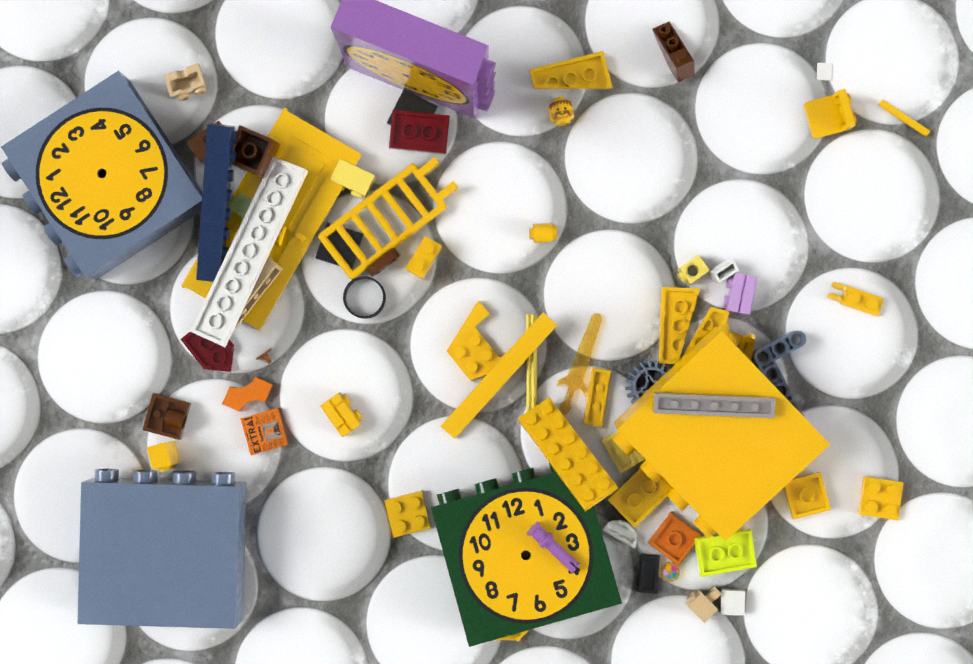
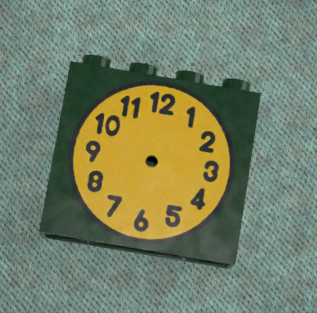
(503, 574)

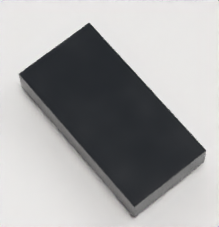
(648, 573)

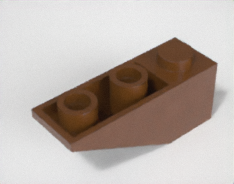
(674, 52)

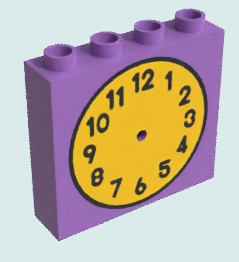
(415, 55)

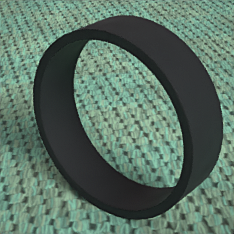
(359, 278)

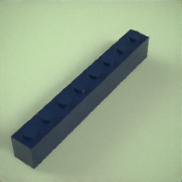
(215, 199)

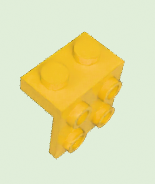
(830, 114)

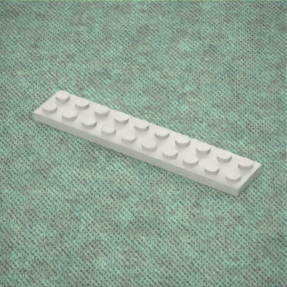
(249, 251)

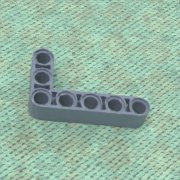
(771, 356)

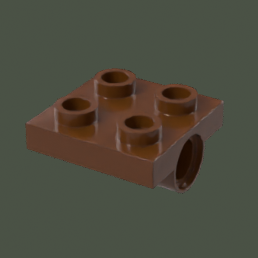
(166, 416)

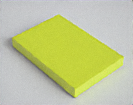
(722, 556)

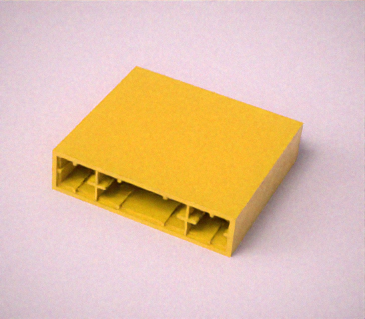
(719, 462)

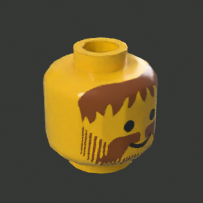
(561, 111)

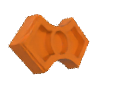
(238, 397)

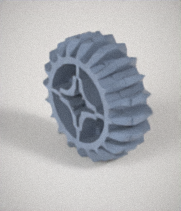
(644, 370)

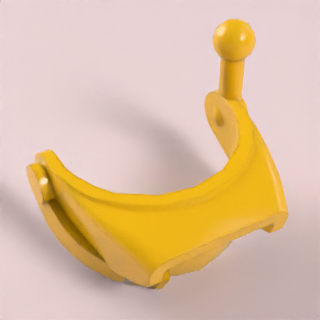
(749, 339)

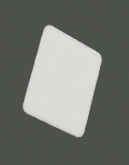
(824, 71)

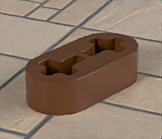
(383, 262)

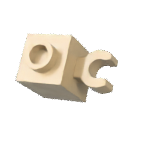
(702, 604)

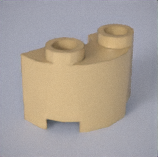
(186, 82)

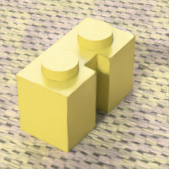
(353, 179)

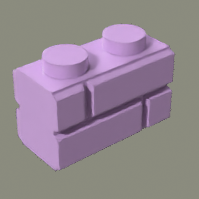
(740, 294)

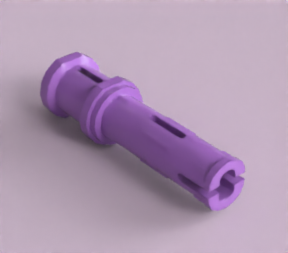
(546, 540)

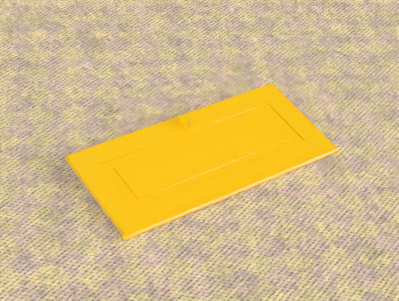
(319, 155)

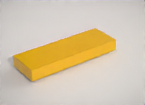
(597, 397)

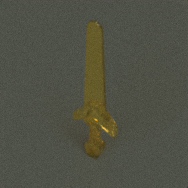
(577, 372)

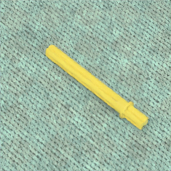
(531, 371)

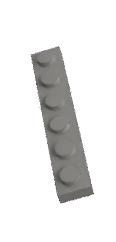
(714, 405)

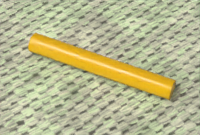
(904, 118)

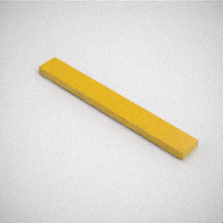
(499, 375)

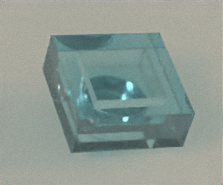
(241, 204)

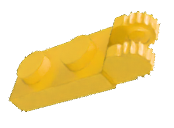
(857, 299)

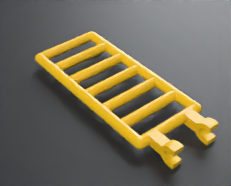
(368, 202)

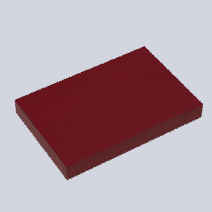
(419, 132)

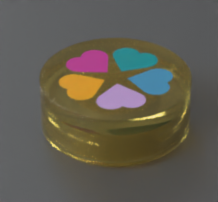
(669, 571)

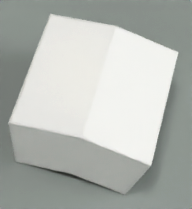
(733, 269)
(732, 602)

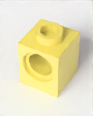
(700, 267)

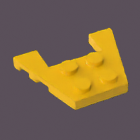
(470, 349)

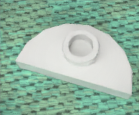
(622, 531)

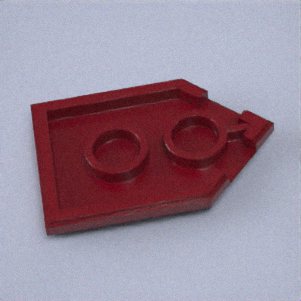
(209, 354)

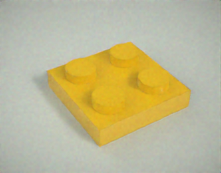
(806, 495)
(880, 498)
(407, 514)

